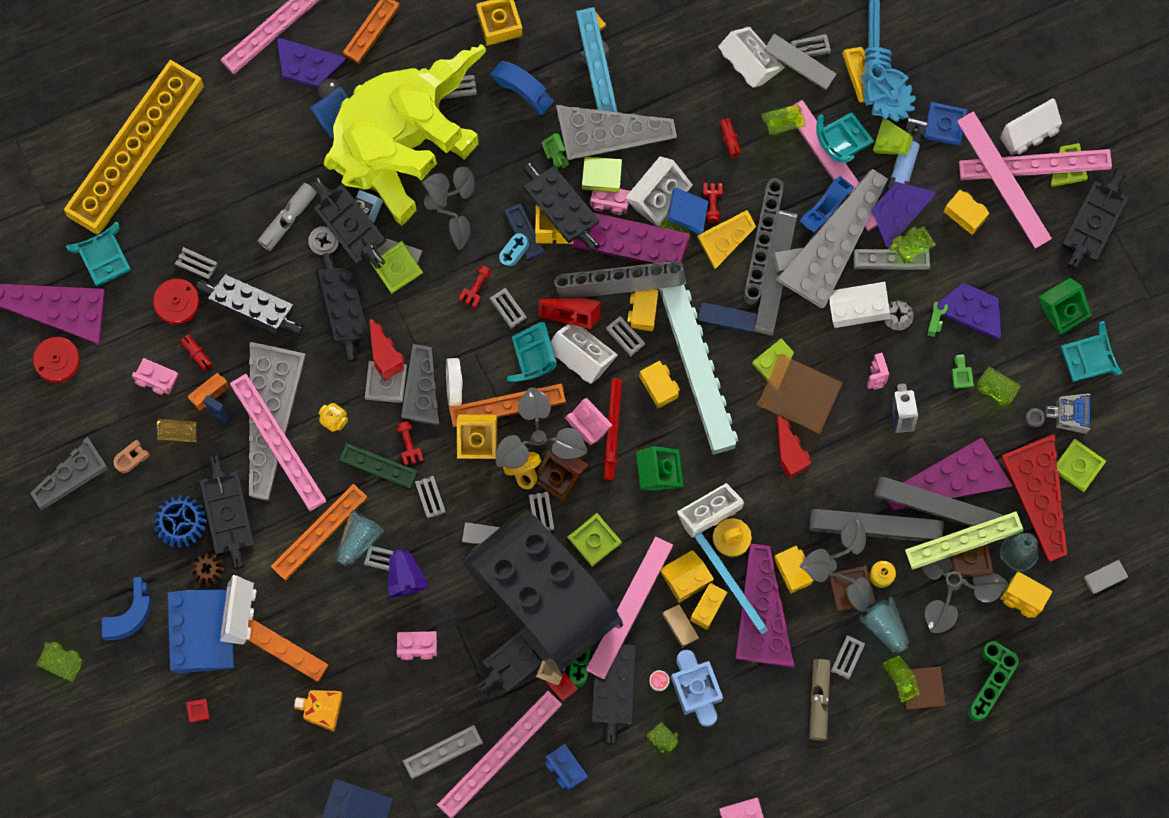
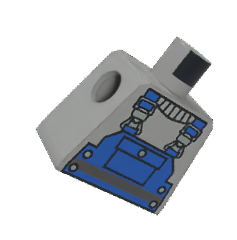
(904, 409)
(1071, 413)

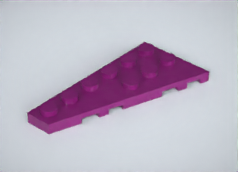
(62, 308)
(961, 474)
(764, 597)

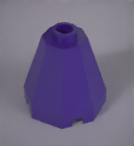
(404, 575)

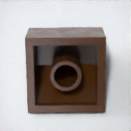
(560, 475)

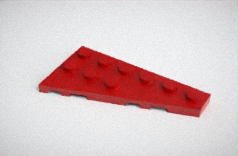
(1038, 488)

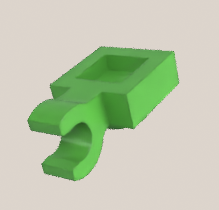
(553, 148)
(936, 324)
(961, 376)

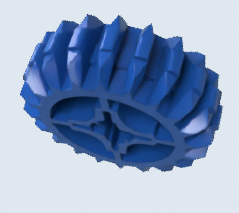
(182, 513)

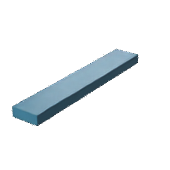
(596, 60)
(731, 583)

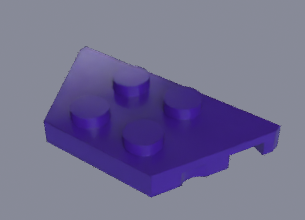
(306, 63)
(899, 209)
(973, 309)

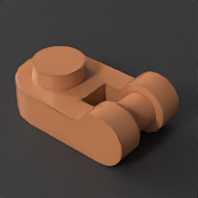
(124, 462)

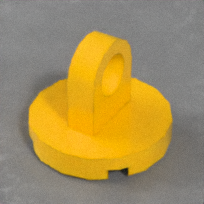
(526, 469)
(732, 537)

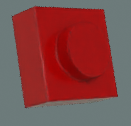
(198, 710)

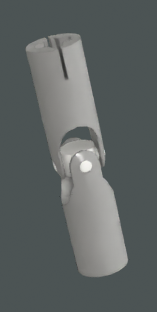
(293, 208)

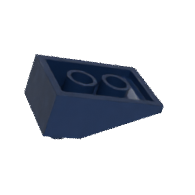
(355, 802)

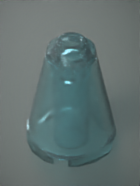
(357, 537)
(1019, 551)
(887, 625)

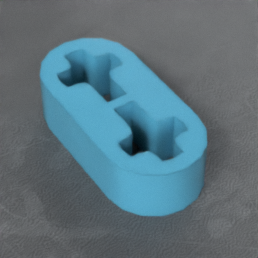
(518, 252)

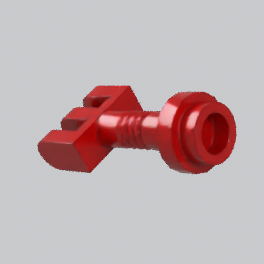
(712, 215)
(484, 272)
(411, 452)

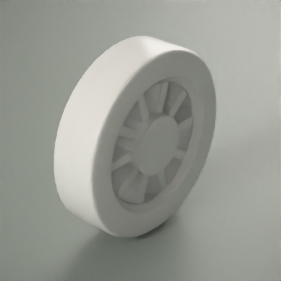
(454, 382)

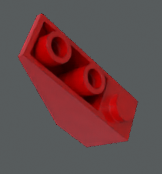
(385, 358)
(791, 455)

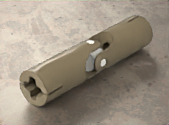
(819, 707)

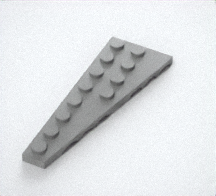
(824, 257)
(276, 378)

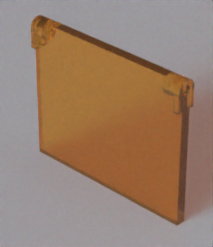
(799, 393)

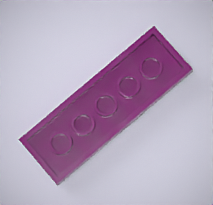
(637, 241)

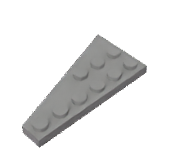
(599, 131)

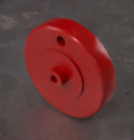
(176, 301)
(56, 359)

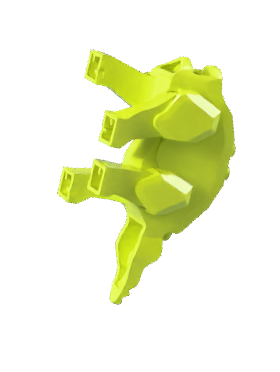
(392, 117)

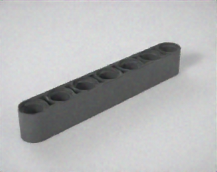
(763, 233)
(620, 280)
(772, 289)
(932, 503)
(877, 525)

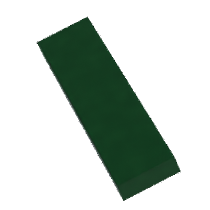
(378, 466)

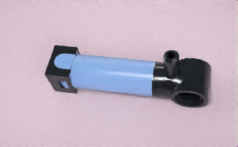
(905, 163)

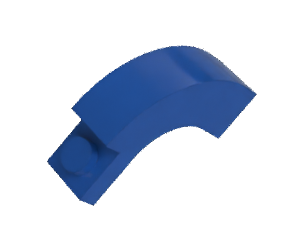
(523, 83)
(827, 204)
(130, 622)

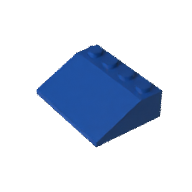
(196, 631)

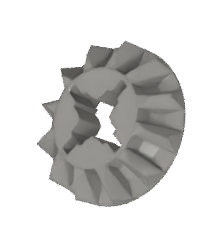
(319, 234)
(905, 320)

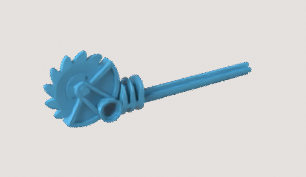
(883, 85)

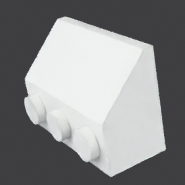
(749, 58)
(1031, 128)
(654, 190)
(859, 304)
(582, 352)
(710, 510)
(237, 611)

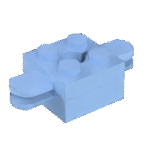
(696, 688)

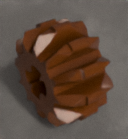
(214, 571)

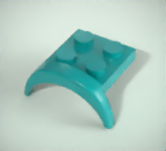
(842, 137)
(102, 256)
(533, 353)
(1090, 356)

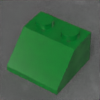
(1065, 305)
(659, 468)

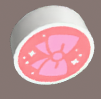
(659, 680)

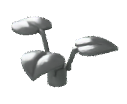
(437, 187)
(534, 406)
(821, 565)
(941, 615)

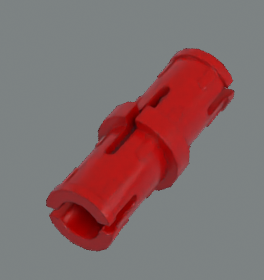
(730, 137)
(196, 353)

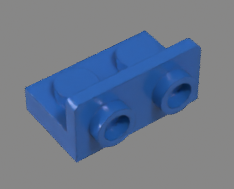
(566, 767)

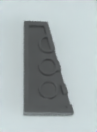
(420, 394)
(74, 472)

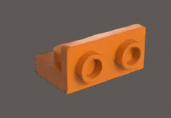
(213, 387)

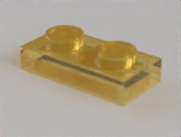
(176, 430)

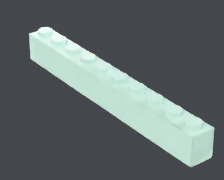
(699, 369)

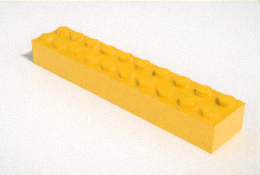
(134, 147)

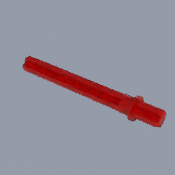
(612, 433)

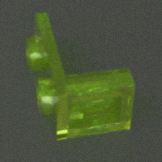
(903, 678)
(663, 738)

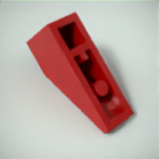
(572, 311)

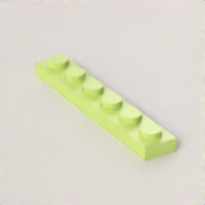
(964, 540)

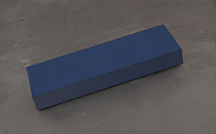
(520, 224)
(727, 317)
(216, 410)

